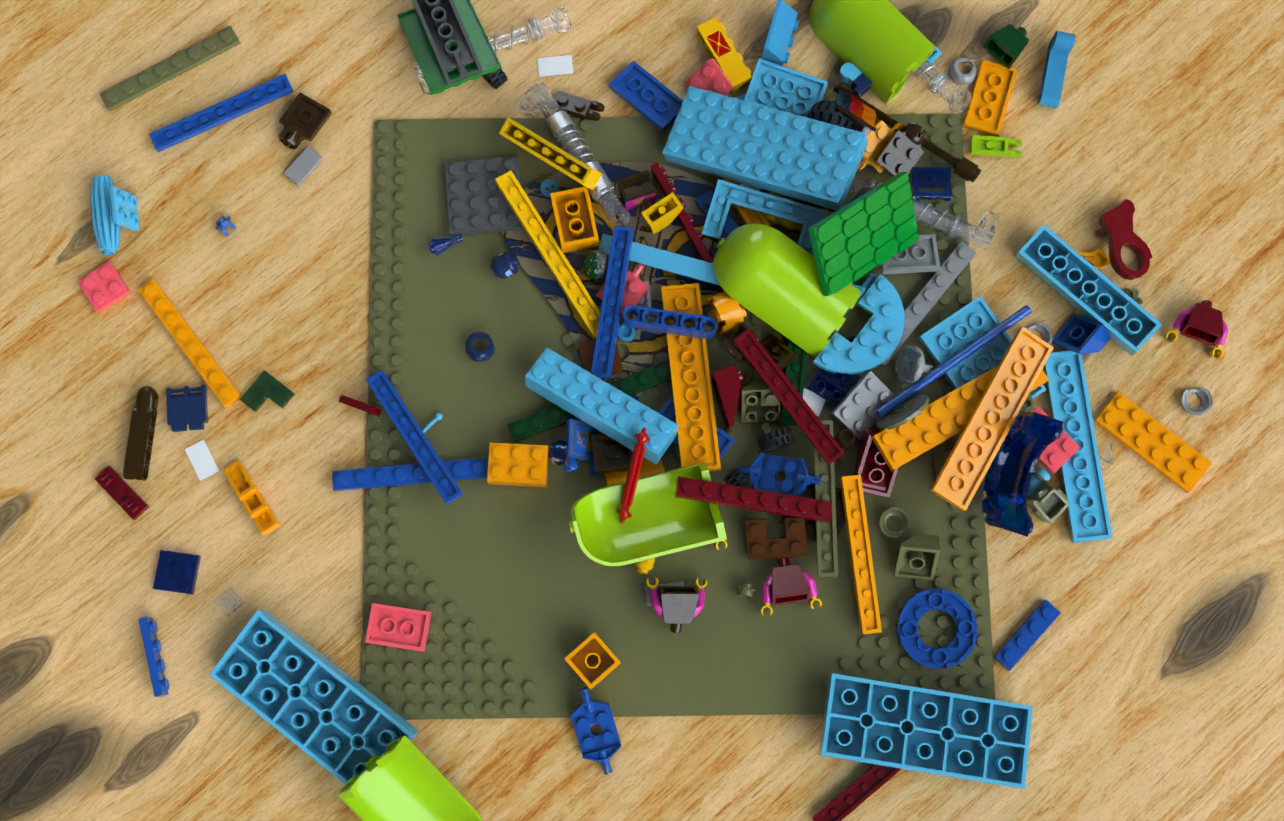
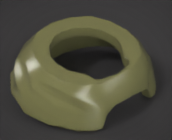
(898, 512)

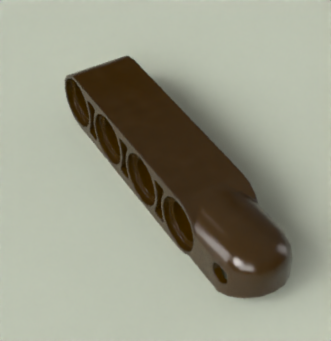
(141, 434)

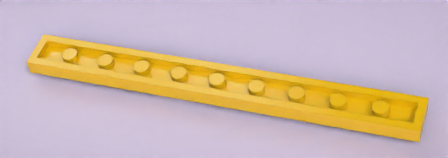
(550, 251)

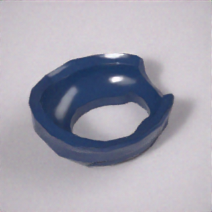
(476, 355)

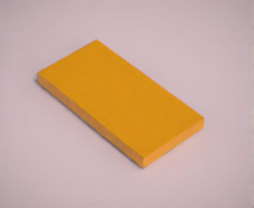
(989, 98)

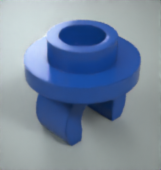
(222, 223)

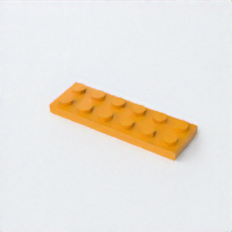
(1153, 442)

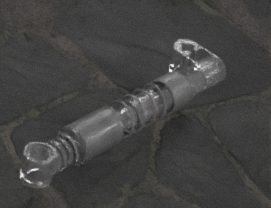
(563, 129)

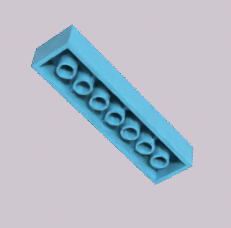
(1088, 289)
(599, 404)

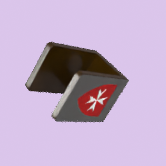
(729, 346)

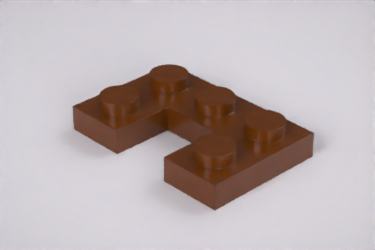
(782, 547)

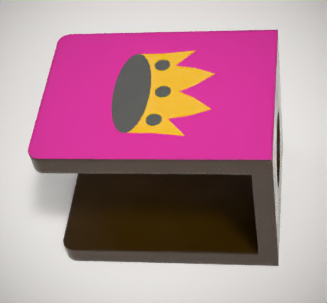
(631, 181)

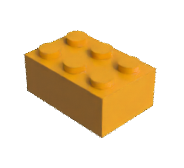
(574, 219)
(518, 465)

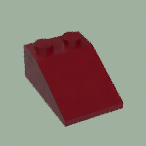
(727, 389)
(872, 467)

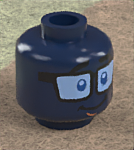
(504, 265)

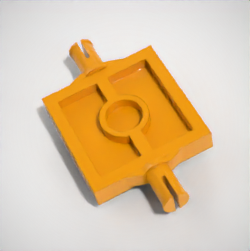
(875, 142)

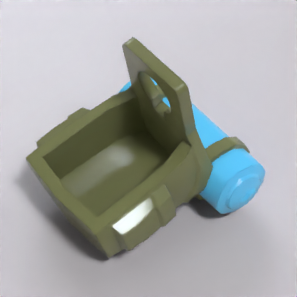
(1045, 499)

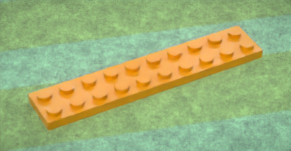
(691, 382)
(992, 419)
(936, 422)

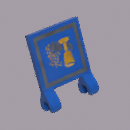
(579, 445)

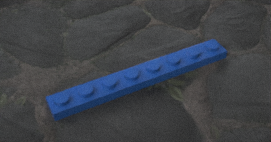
(221, 113)
(612, 302)
(414, 437)
(405, 474)

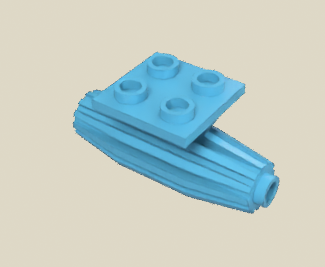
(110, 211)

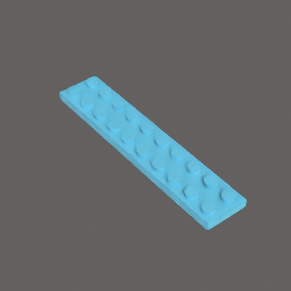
(1082, 471)

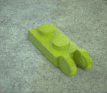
(994, 146)

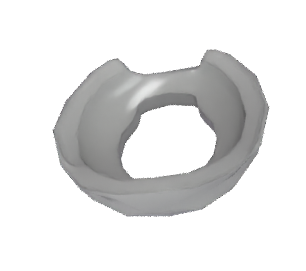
(959, 78)
(1044, 329)
(1203, 394)

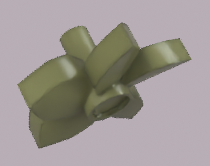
(1134, 295)

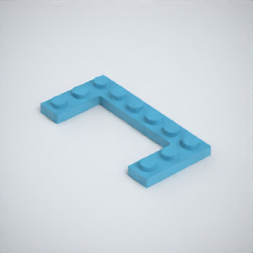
(730, 193)

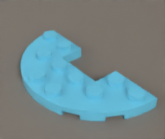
(875, 340)

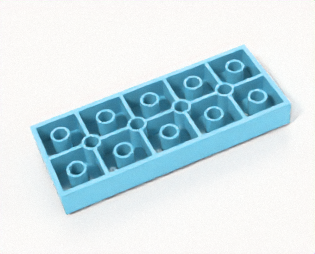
(765, 148)
(308, 697)
(926, 731)

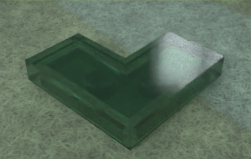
(264, 388)

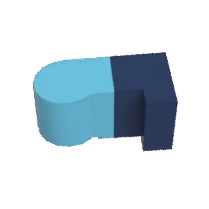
(855, 79)

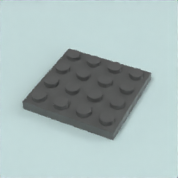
(475, 199)

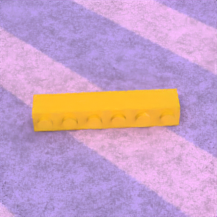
(550, 153)

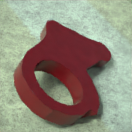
(1119, 228)

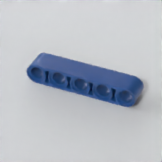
(662, 315)

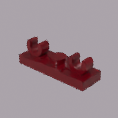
(122, 493)

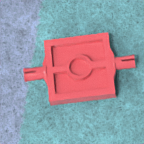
(633, 289)

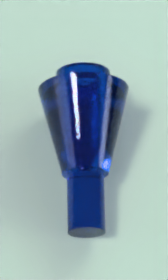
(440, 245)

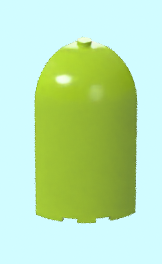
(873, 39)
(781, 285)
(657, 524)
(404, 788)

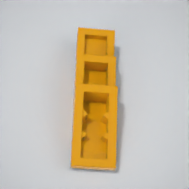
(251, 497)

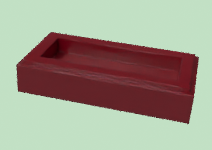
(360, 405)

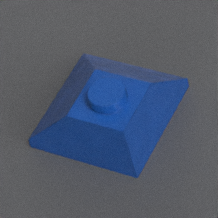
(1081, 335)

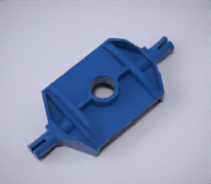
(766, 467)
(598, 746)

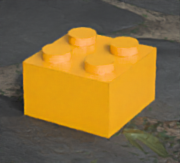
(592, 660)

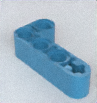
(1055, 68)

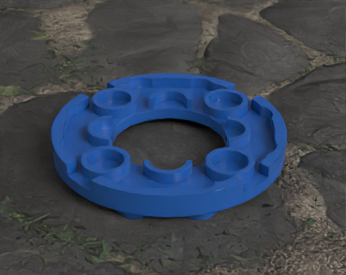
(965, 628)

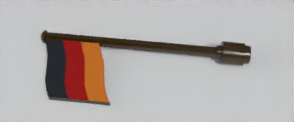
(867, 114)

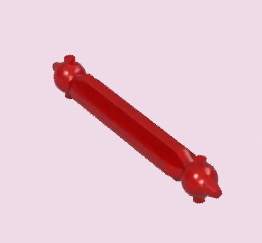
(633, 475)

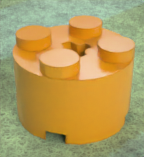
(725, 311)

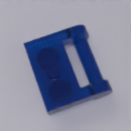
(931, 178)

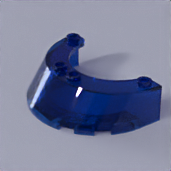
(1011, 471)

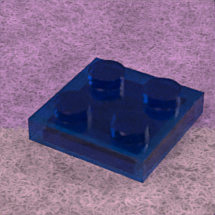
(177, 572)

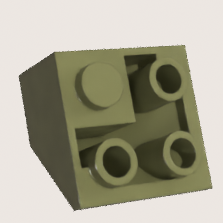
(759, 403)

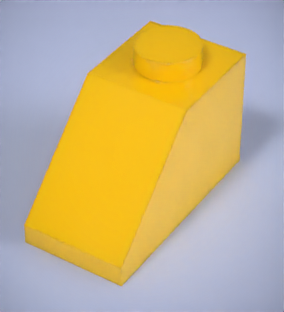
(662, 213)

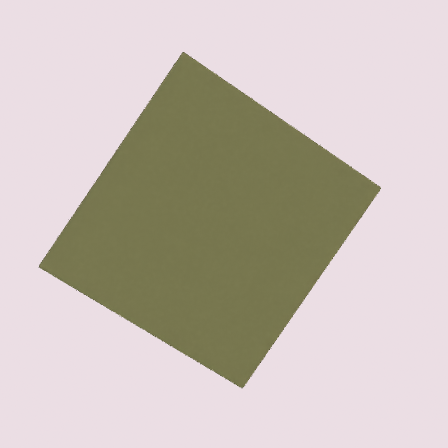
(501, 559)

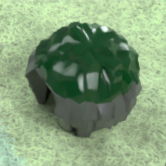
(595, 264)

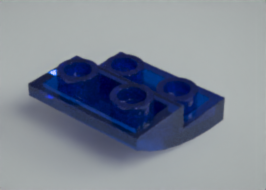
(833, 386)

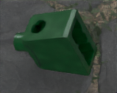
(1007, 44)

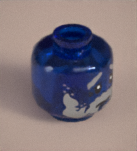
(557, 453)

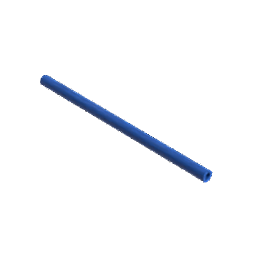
(953, 361)

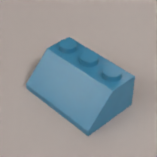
(780, 34)

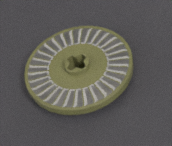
(903, 412)

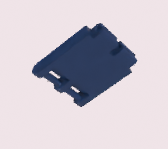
(187, 408)

